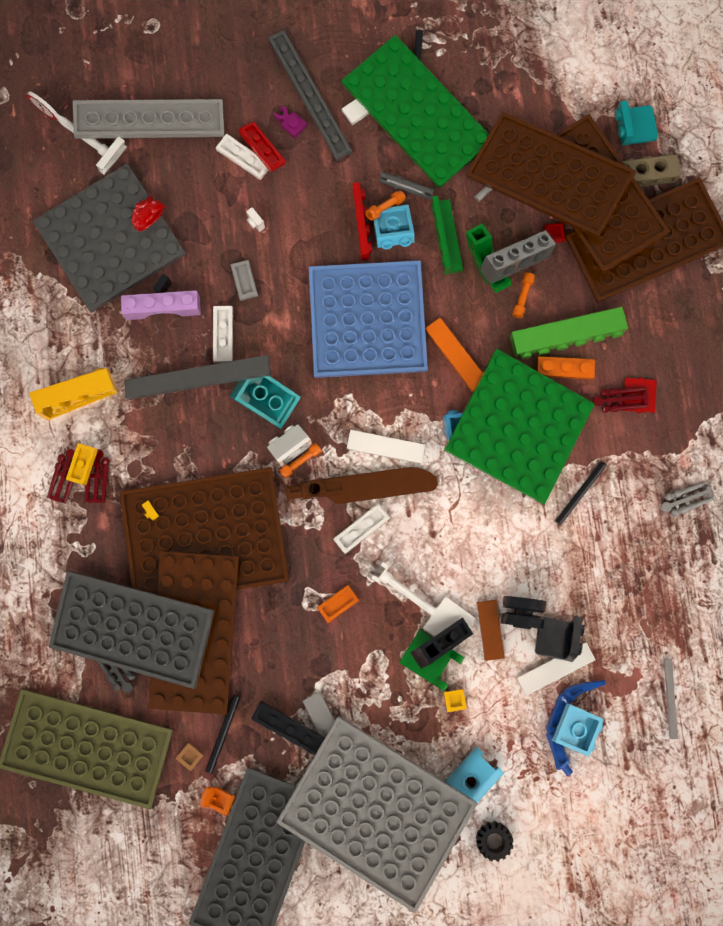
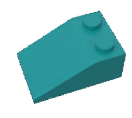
(266, 398)

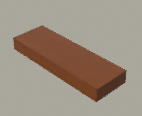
(490, 630)

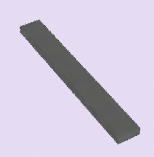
(310, 95)
(197, 377)

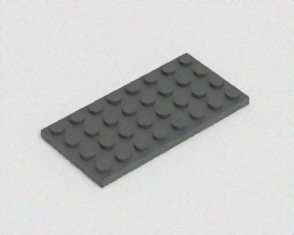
(132, 629)
(252, 858)

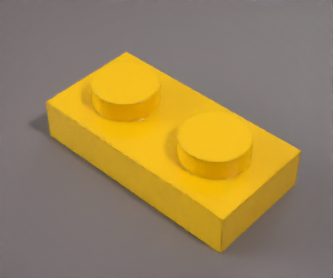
(81, 464)

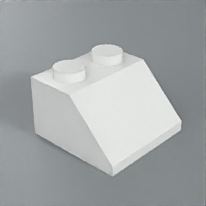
(289, 445)

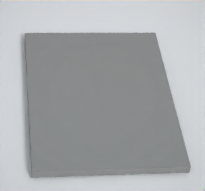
(377, 813)

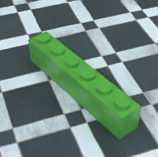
(568, 332)

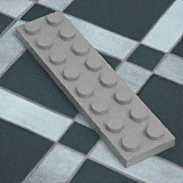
(148, 118)

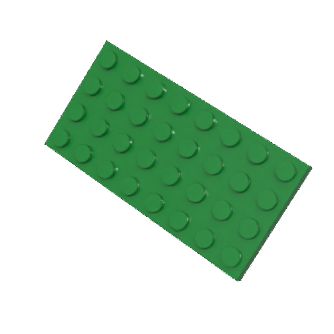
(416, 111)

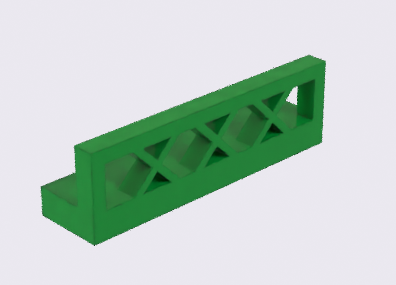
(446, 236)

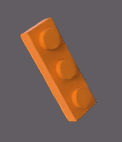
(566, 367)

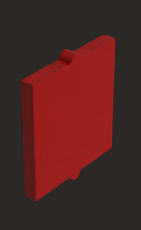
(651, 394)

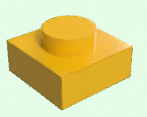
(151, 513)
(455, 700)

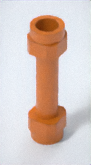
(396, 198)
(527, 281)
(287, 470)

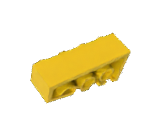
(73, 394)

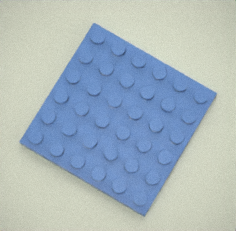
(367, 319)

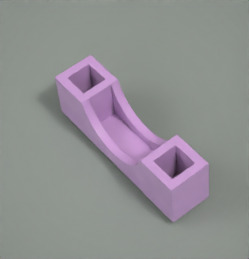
(143, 305)

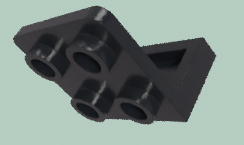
(560, 639)

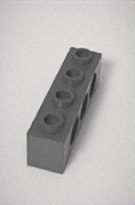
(517, 257)

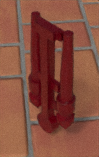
(598, 401)
(58, 466)
(105, 470)

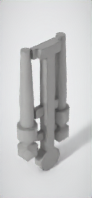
(666, 506)

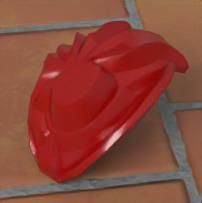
(146, 213)

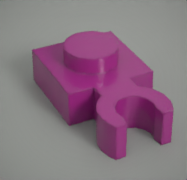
(291, 123)

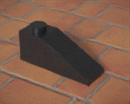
(441, 643)

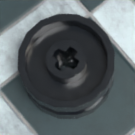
(523, 612)

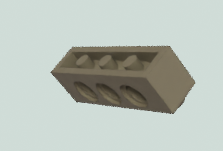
(667, 163)

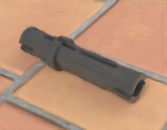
(406, 185)

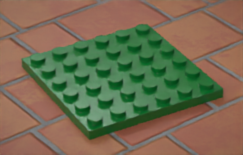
(519, 427)

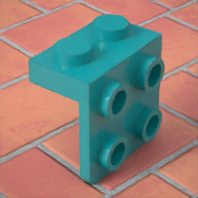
(635, 124)

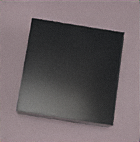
(162, 284)

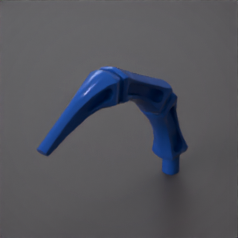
(567, 696)

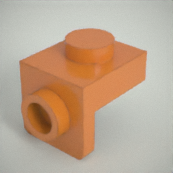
(217, 799)

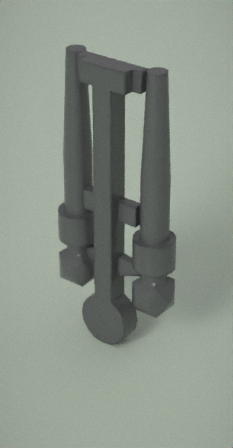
(127, 686)

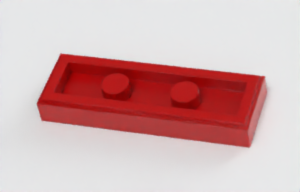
(262, 146)

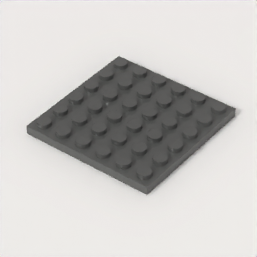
(98, 242)

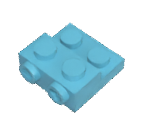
(394, 227)
(578, 730)

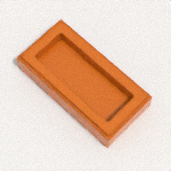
(338, 603)

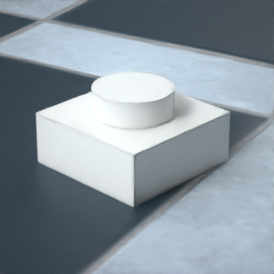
(255, 220)

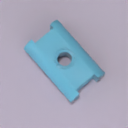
(475, 767)

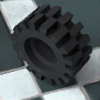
(503, 850)

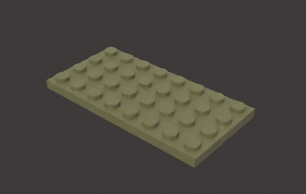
(86, 748)

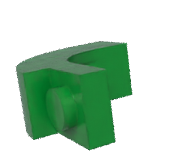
(480, 246)

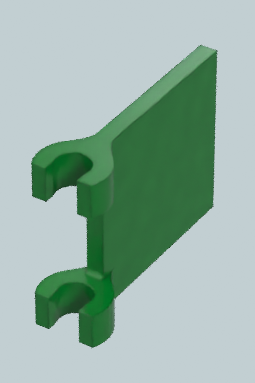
(433, 671)

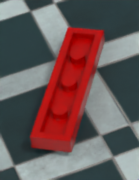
(363, 229)

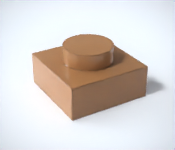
(190, 756)

